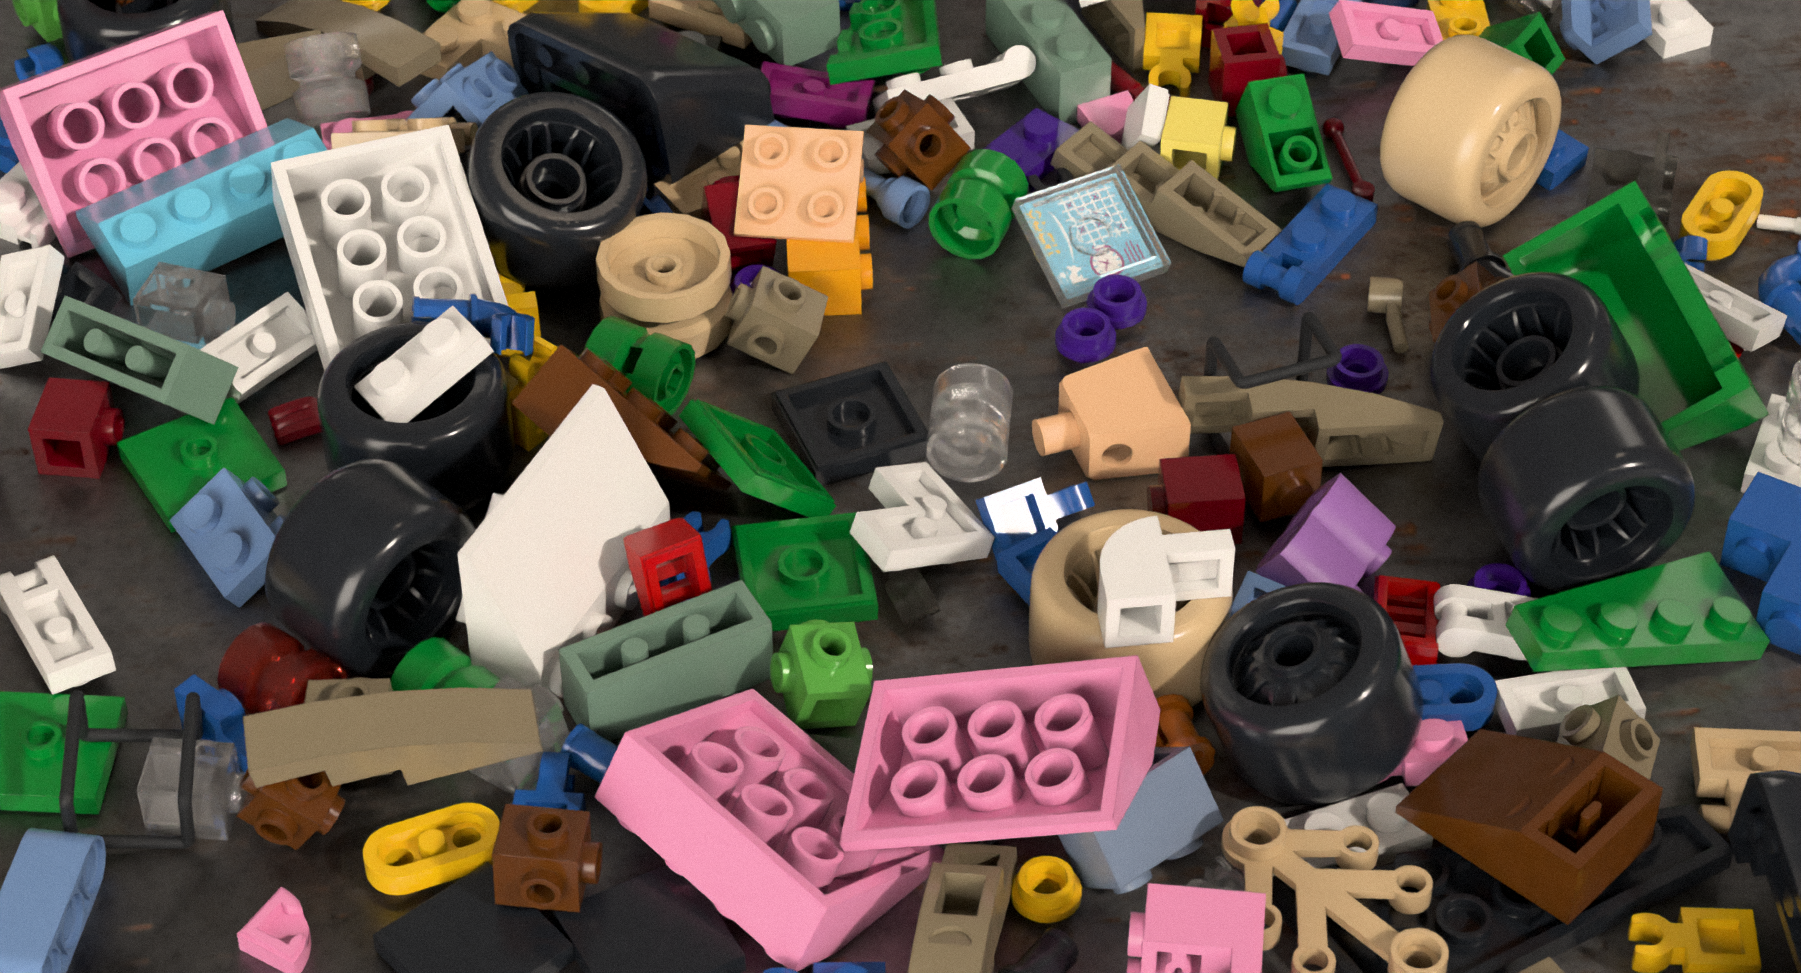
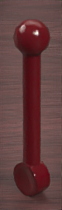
(1333, 129)

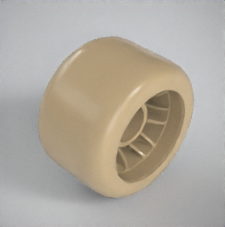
(1470, 130)
(1065, 608)

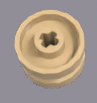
(669, 278)

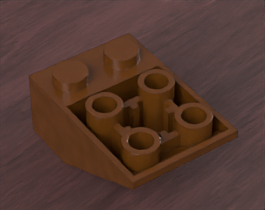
(569, 376)
(1538, 816)

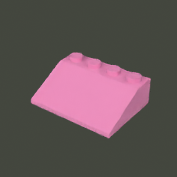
(127, 116)
(1001, 754)
(757, 825)

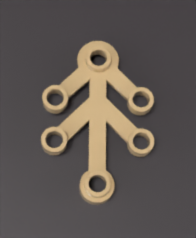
(1264, 846)

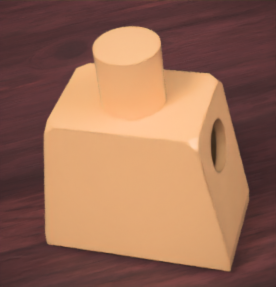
(1116, 418)

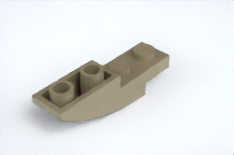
(964, 909)

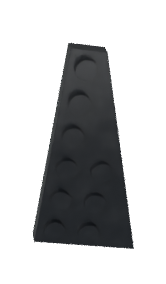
(1504, 932)

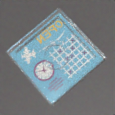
(1090, 232)

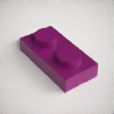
(810, 96)

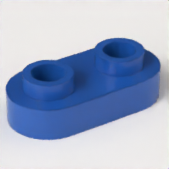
(1457, 693)

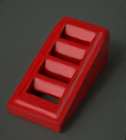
(664, 553)
(1415, 626)

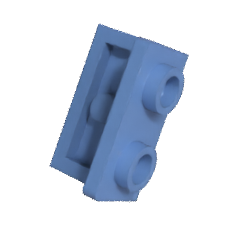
(1604, 26)
(469, 91)
(231, 532)

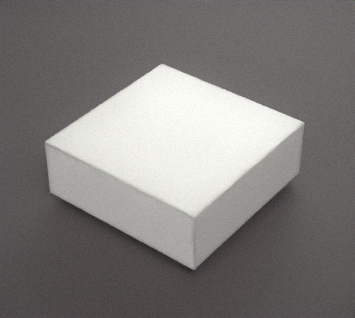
(1146, 117)

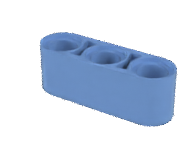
(48, 899)

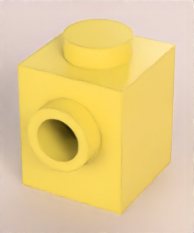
(1198, 133)

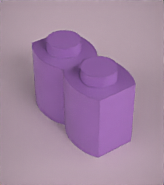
(1330, 539)

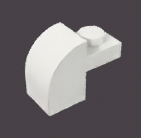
(1150, 571)

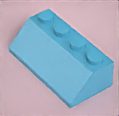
(197, 211)

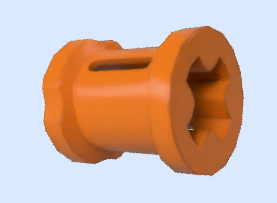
(1178, 730)

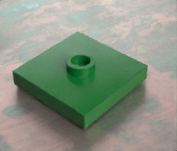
(186, 453)
(757, 459)
(806, 570)
(34, 751)

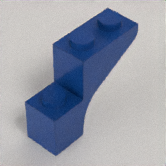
(1766, 544)

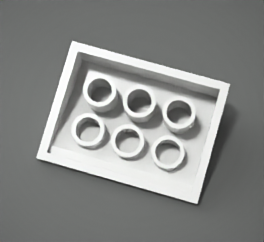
(378, 228)
(553, 547)

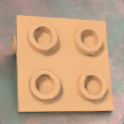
(799, 183)

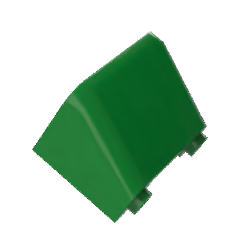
(1680, 349)

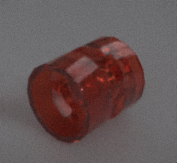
(272, 669)

